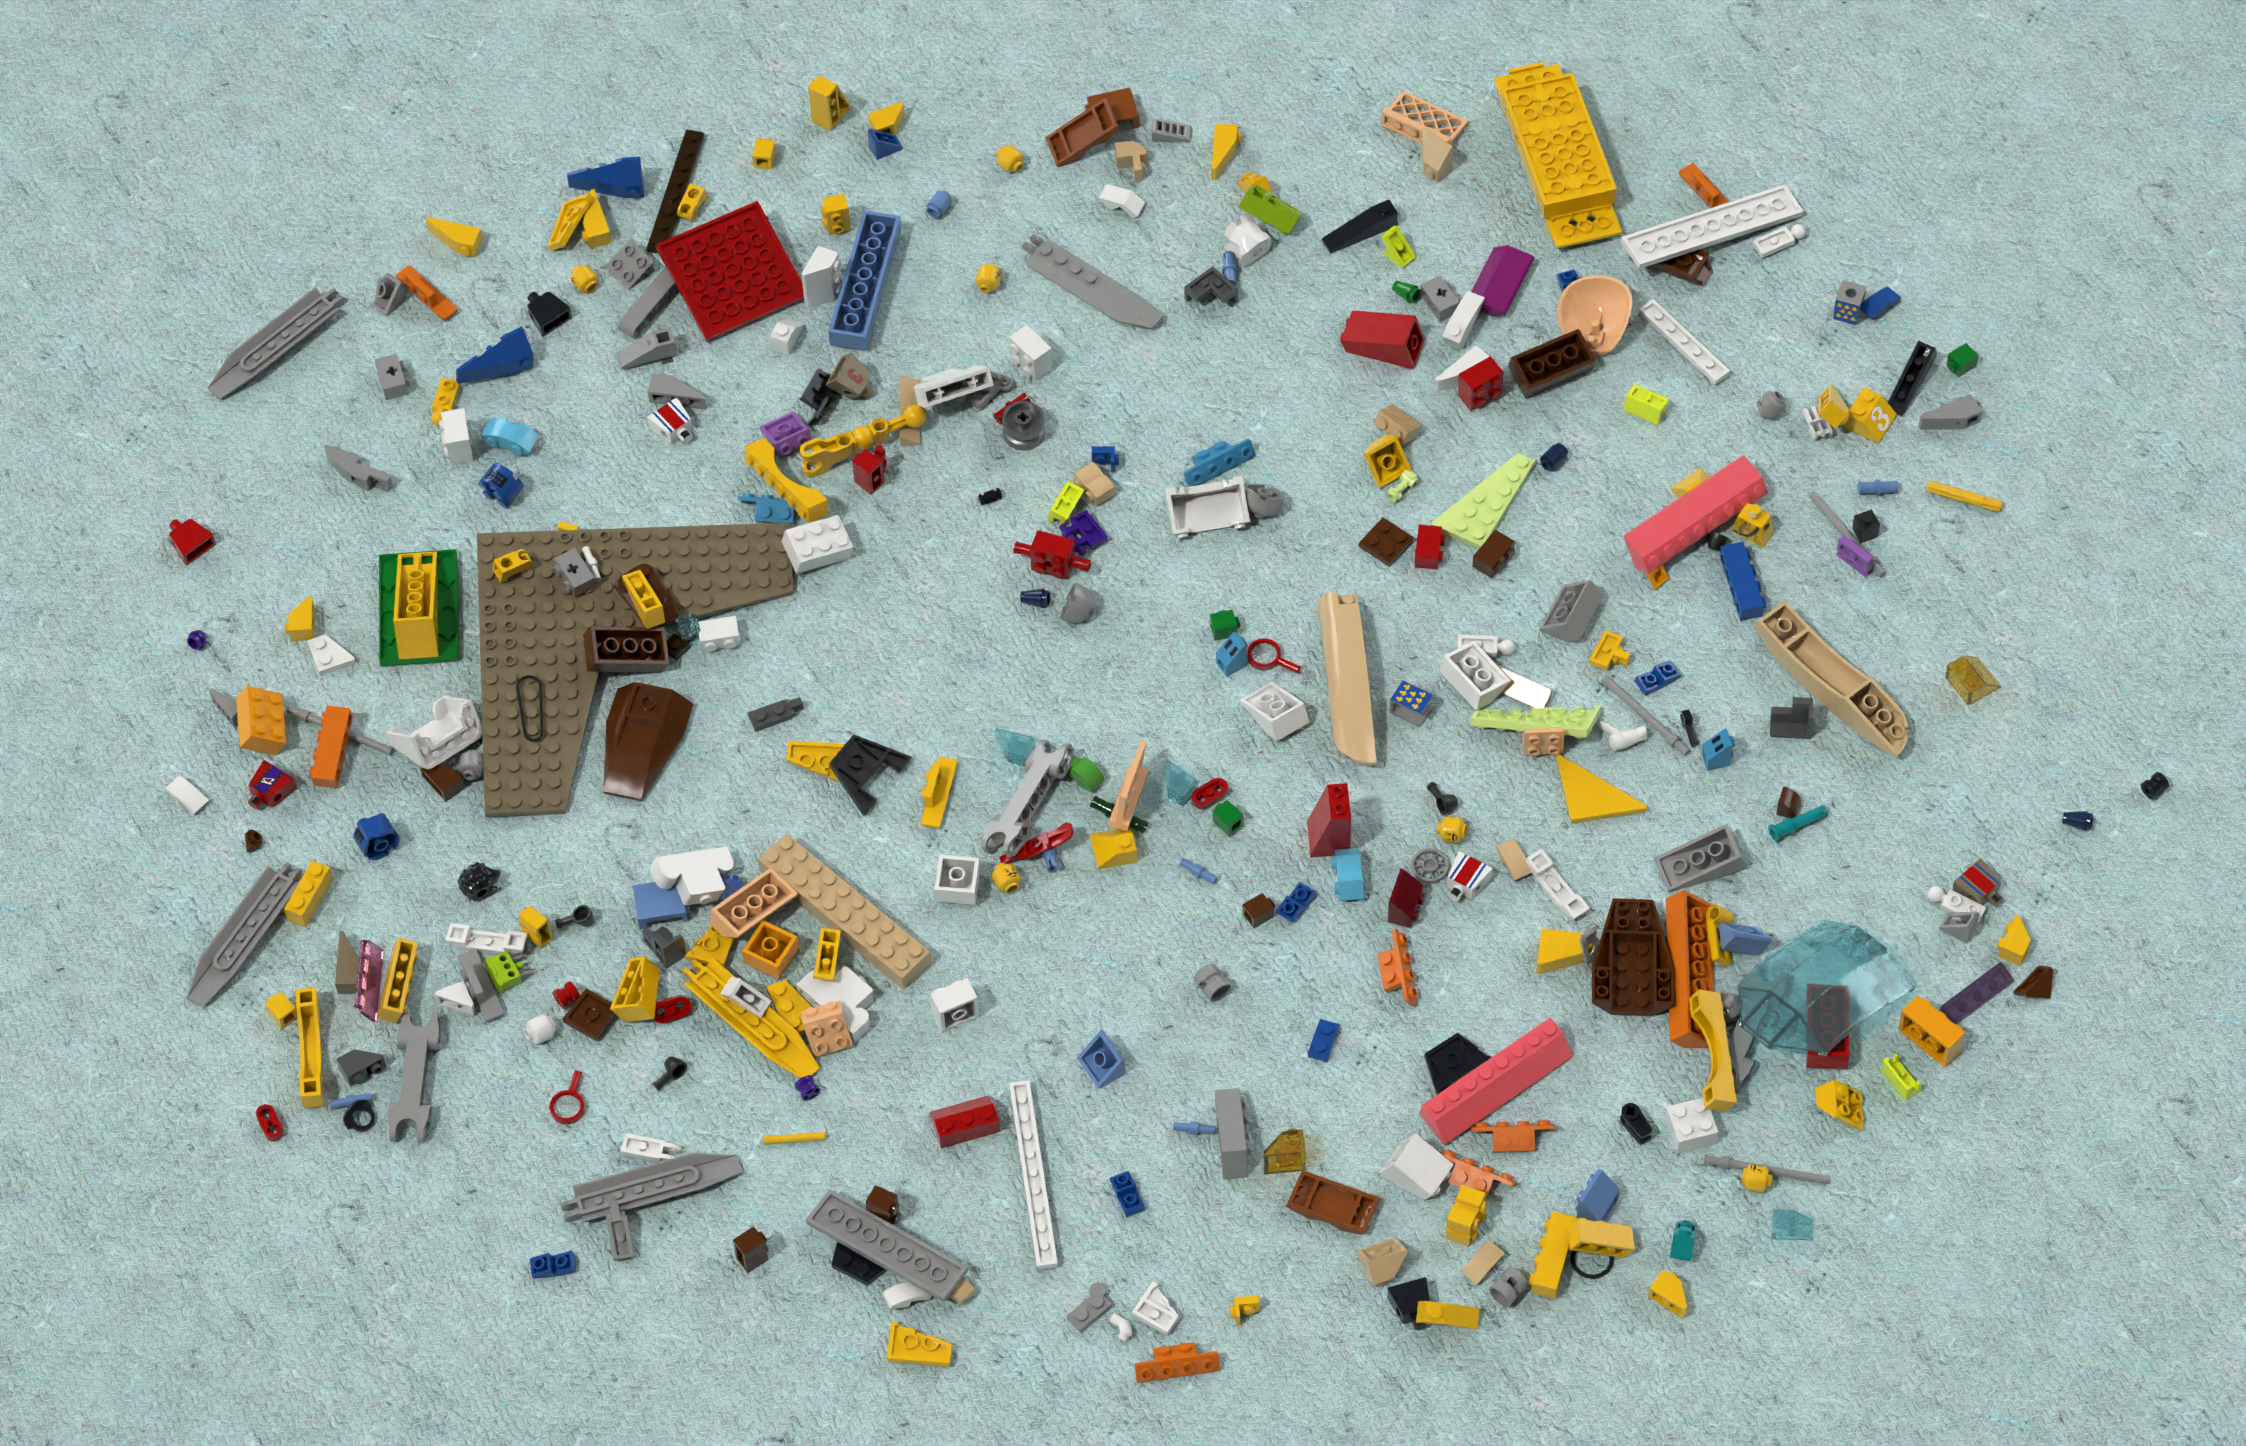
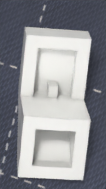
(1119, 197)

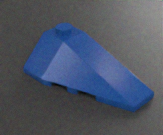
(616, 179)
(507, 357)

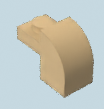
(1131, 155)

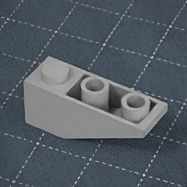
(649, 348)
(1955, 415)

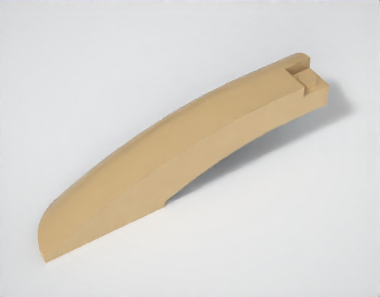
(1347, 677)
(1833, 680)

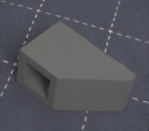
(359, 1065)

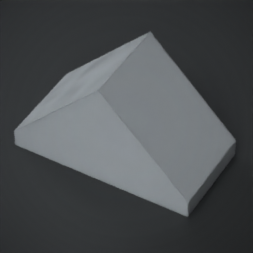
(1960, 925)

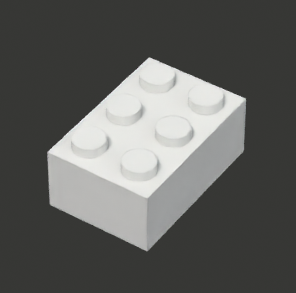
(817, 544)

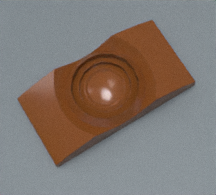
(1082, 133)
(1332, 1203)

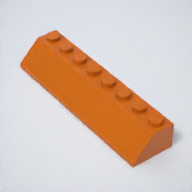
(1691, 963)

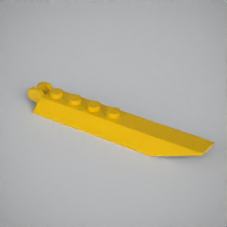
(768, 1034)

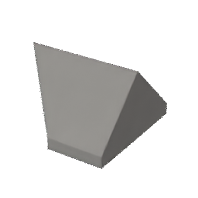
(388, 294)

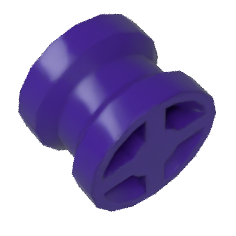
(807, 1088)

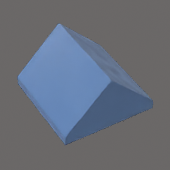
(1742, 938)
(1102, 1060)

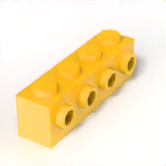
(397, 980)
(1553, 1256)

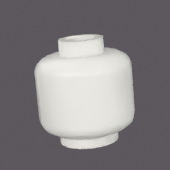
(540, 1029)

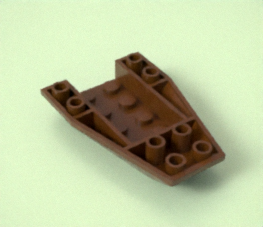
(641, 737)
(1632, 962)

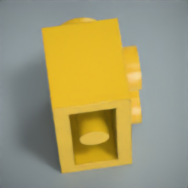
(835, 214)

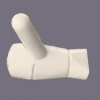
(1623, 739)

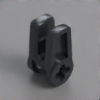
(1635, 1123)

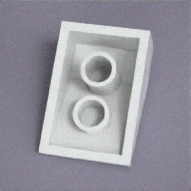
(1276, 710)

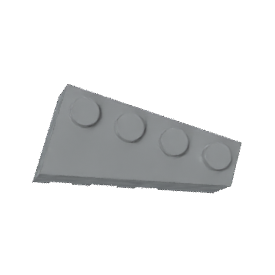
(1232, 1133)

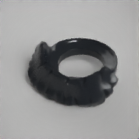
(348, 1118)

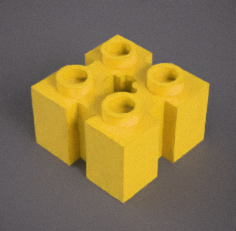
(1466, 1215)

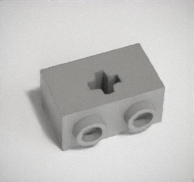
(1439, 298)
(391, 376)
(574, 572)

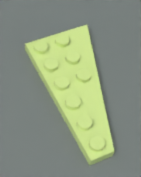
(1482, 508)
(1574, 722)

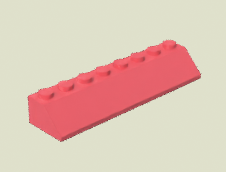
(1694, 515)
(1496, 1081)

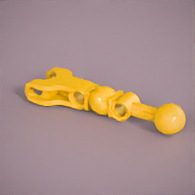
(831, 450)

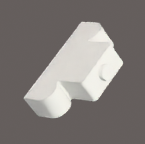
(952, 384)
(694, 873)
(849, 989)

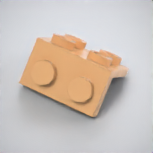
(1543, 741)
(826, 1028)

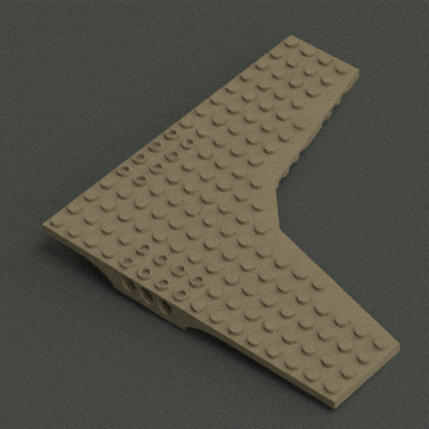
(539, 629)

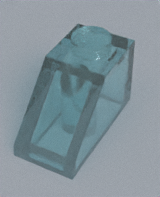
(1014, 746)
(1179, 784)
(1791, 1225)

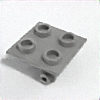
(630, 264)

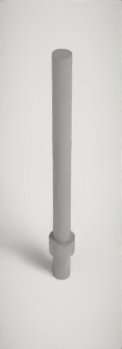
(1842, 529)
(305, 716)
(1672, 739)
(1725, 1162)

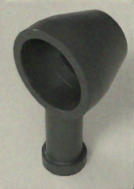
(1715, 540)
(1444, 802)
(581, 915)
(675, 1069)

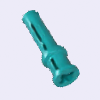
(1790, 825)

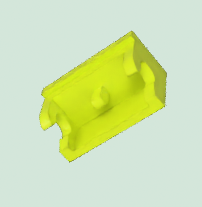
(1645, 404)
(1065, 503)
(1900, 1077)

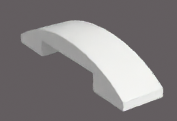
(1555, 886)
(486, 942)

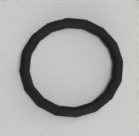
(1591, 1276)

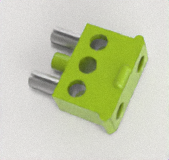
(504, 970)

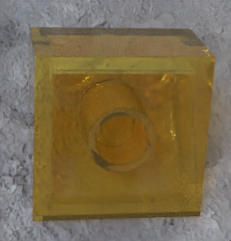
(1971, 679)
(1286, 1153)

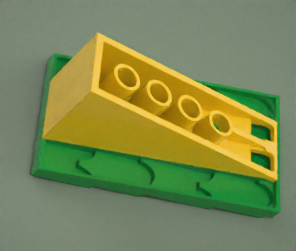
(418, 607)

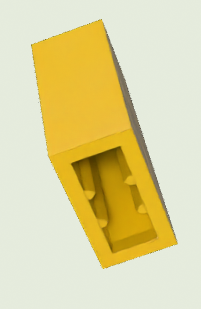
(1559, 950)

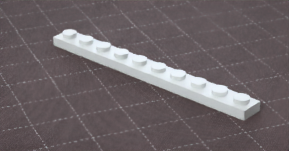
(1033, 1175)

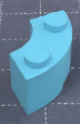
(506, 435)
(1349, 874)

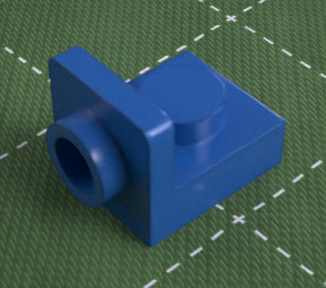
(1105, 454)
(731, 885)

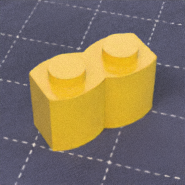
(536, 926)

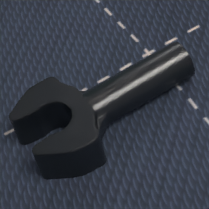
(1687, 720)

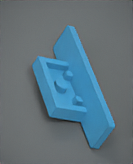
(1217, 460)
(770, 509)

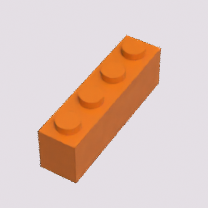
(331, 746)

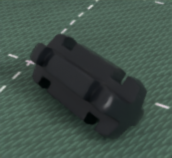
(990, 496)

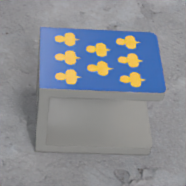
(1848, 302)
(1410, 703)

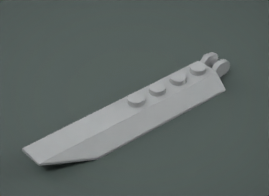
(1090, 284)
(274, 340)
(242, 932)
(650, 1184)

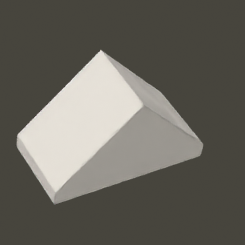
(456, 998)

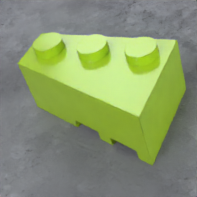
(1270, 209)

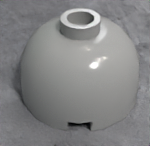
(1263, 501)
(1078, 604)

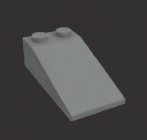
(1701, 859)

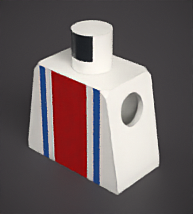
(671, 422)
(1467, 877)

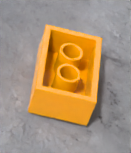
(261, 720)
(1931, 1030)

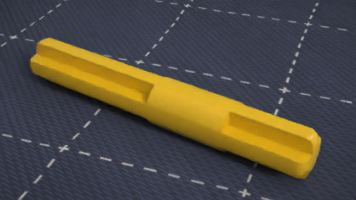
(1964, 496)

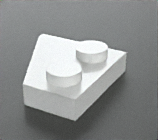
(329, 655)
(1155, 1310)

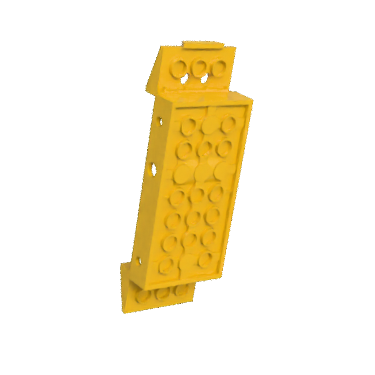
(1560, 153)

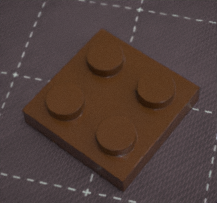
(1386, 542)
(590, 1015)

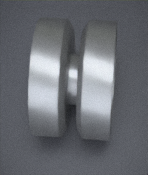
(1023, 425)

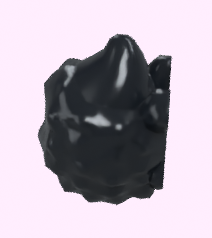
(478, 881)

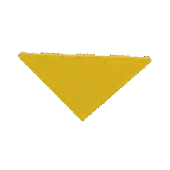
(1592, 797)

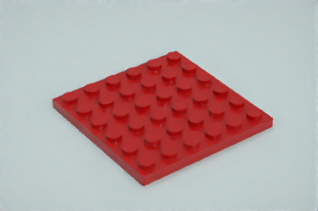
(731, 270)

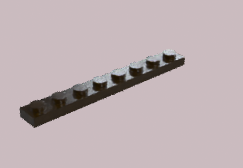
(676, 188)

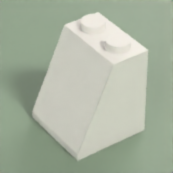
(1417, 1167)

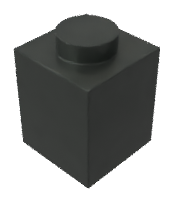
(1866, 526)

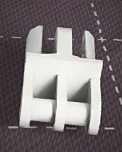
(1816, 424)

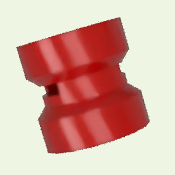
(565, 995)

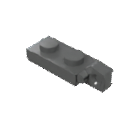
(775, 713)

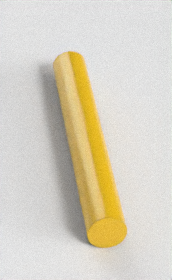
(787, 1138)

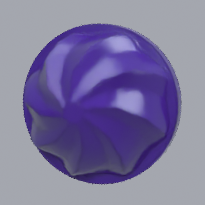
(197, 639)

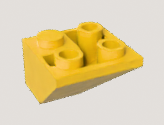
(1841, 1103)

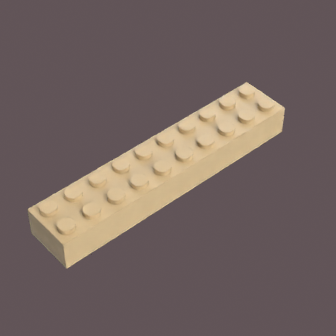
(847, 910)

